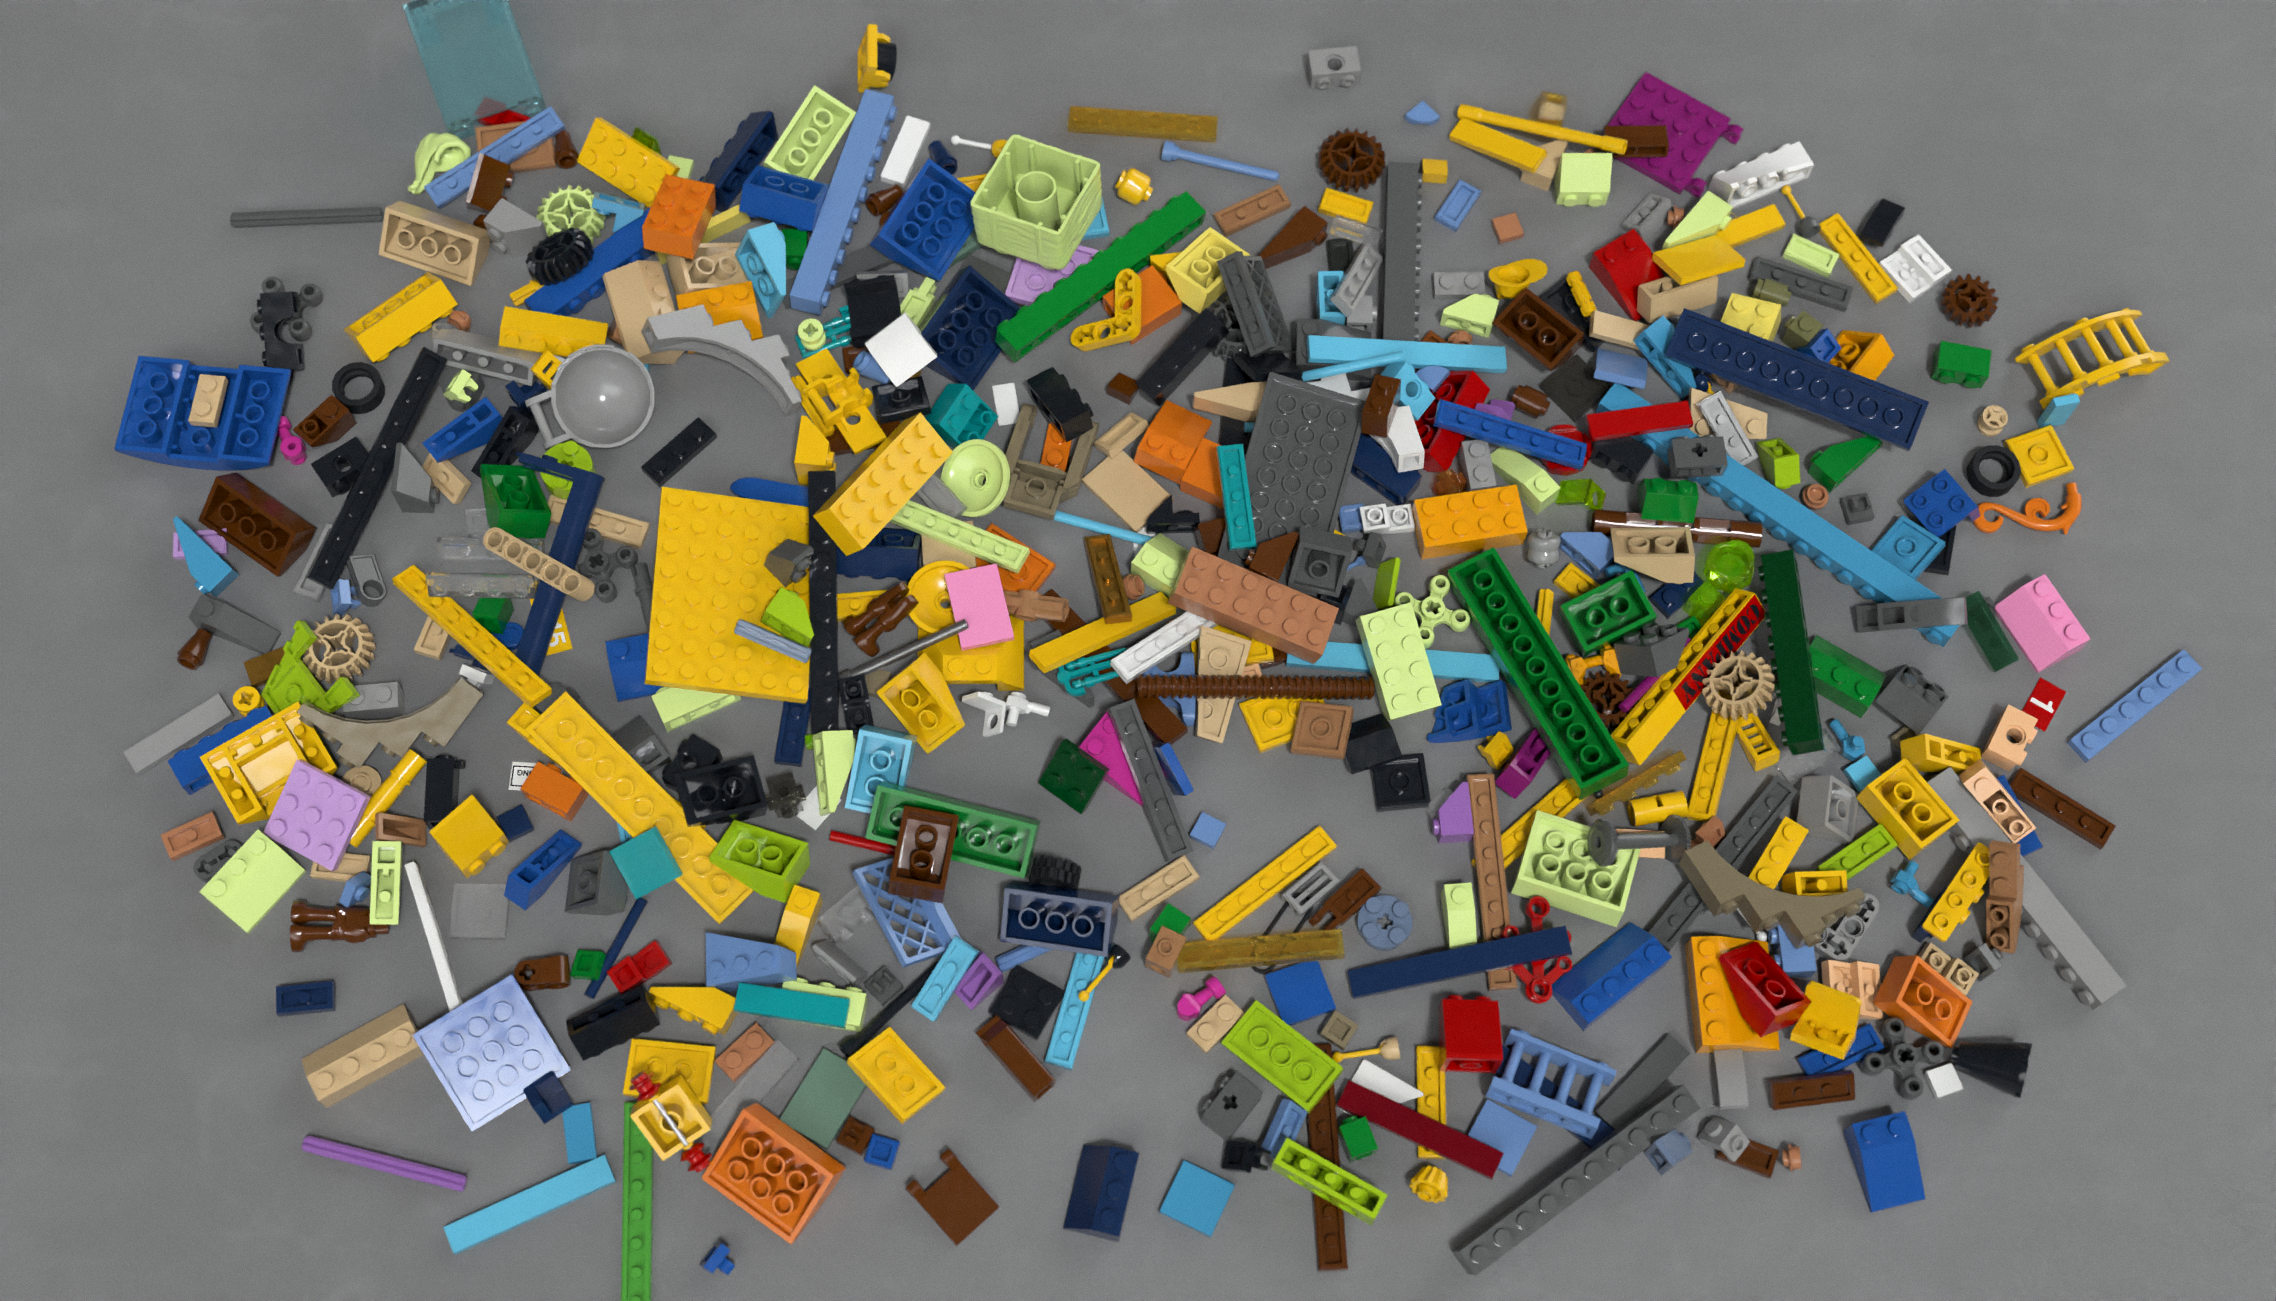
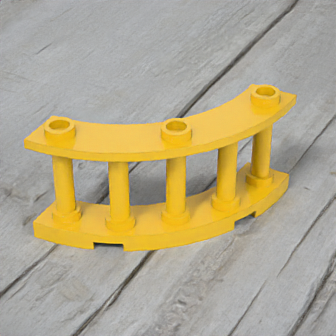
(2108, 371)

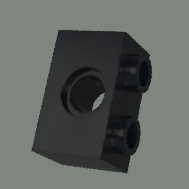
(330, 465)
(690, 750)

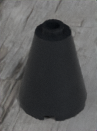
(1994, 1063)

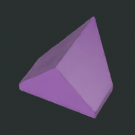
(979, 981)

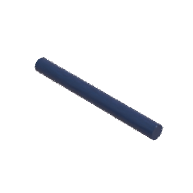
(617, 946)

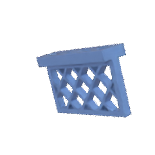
(934, 915)

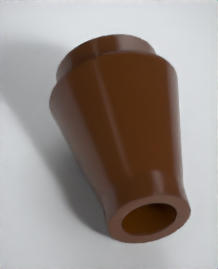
(565, 151)
(883, 200)
(194, 650)

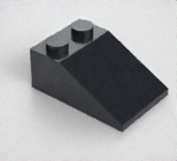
(721, 792)

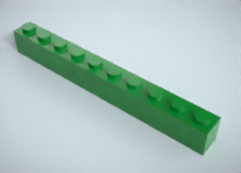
(1091, 281)

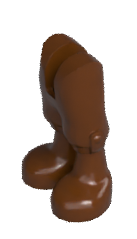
(890, 613)

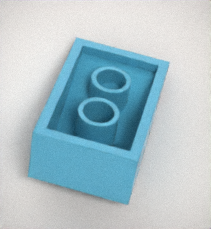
(764, 263)
(878, 758)

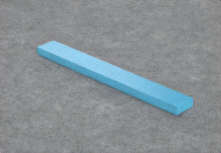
(1418, 354)
(1442, 663)

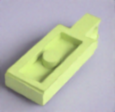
(919, 301)

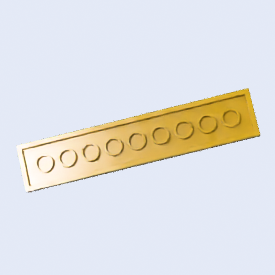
(636, 801)

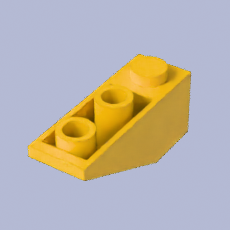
(703, 1004)

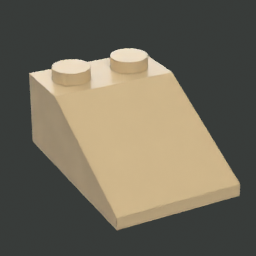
(711, 268)
(1656, 551)

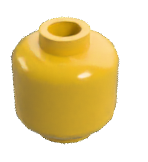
(1133, 186)

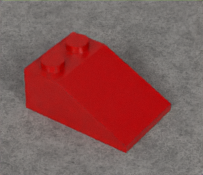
(1623, 267)
(1762, 989)

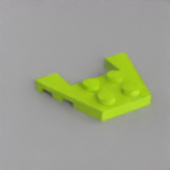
(294, 683)

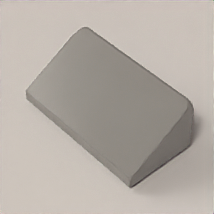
(1648, 216)
(839, 963)

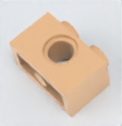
(2014, 724)

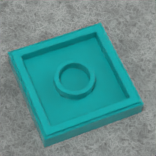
(645, 862)

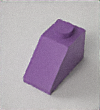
(1454, 818)

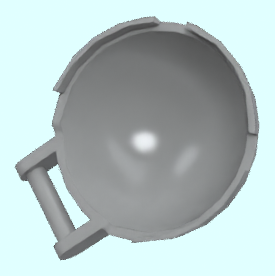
(597, 398)

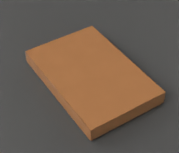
(537, 159)

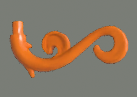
(2029, 519)

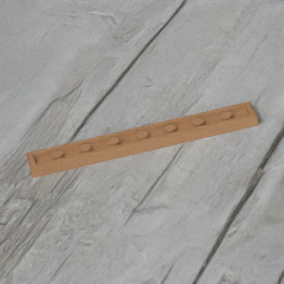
(1490, 870)

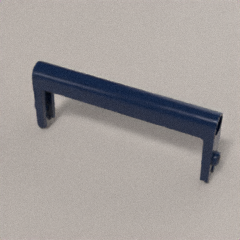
(565, 549)

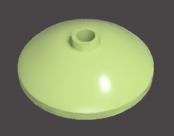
(969, 467)

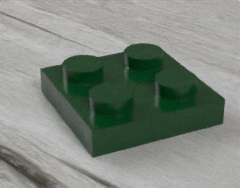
(1073, 776)

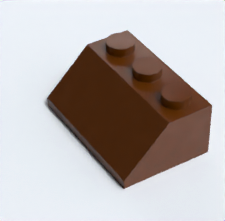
(1539, 330)

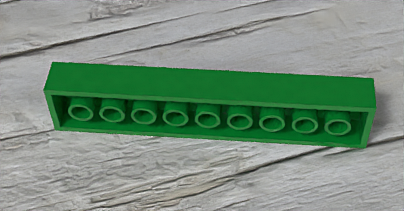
(1537, 674)

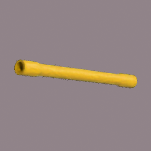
(1605, 142)

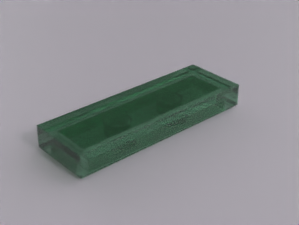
(1989, 633)

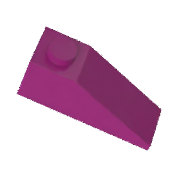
(1523, 765)

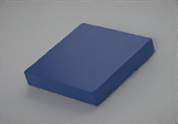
(1172, 769)
(1300, 992)

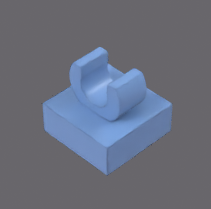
(341, 597)

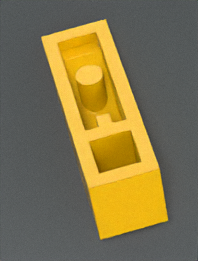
(1937, 754)
(798, 920)

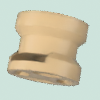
(1992, 414)

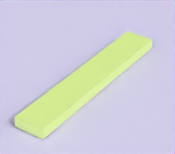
(962, 536)

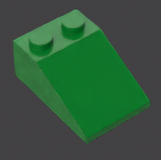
(514, 501)

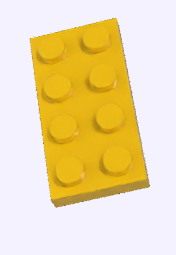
(624, 162)

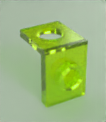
(1580, 492)

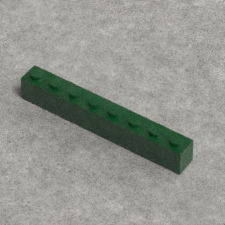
(1792, 653)

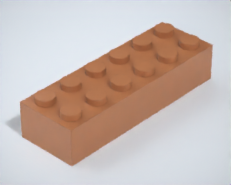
(1253, 605)

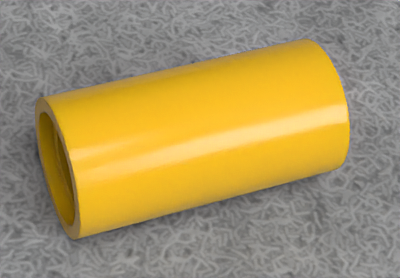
(1657, 808)

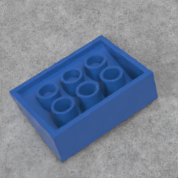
(927, 222)

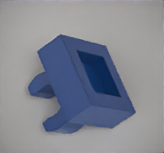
(717, 1259)

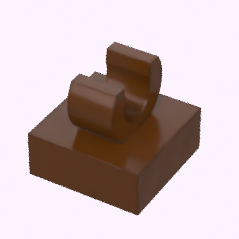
(855, 1136)

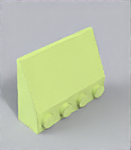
(1564, 873)

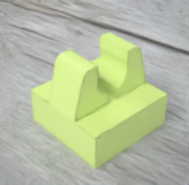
(456, 387)

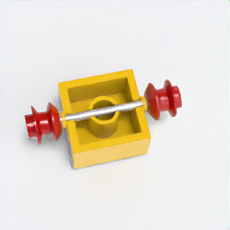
(671, 1119)

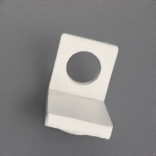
(991, 706)

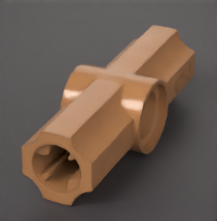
(1031, 605)

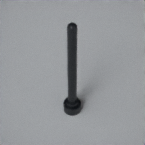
(852, 1045)

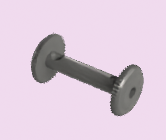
(1605, 842)

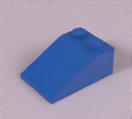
(1886, 1161)

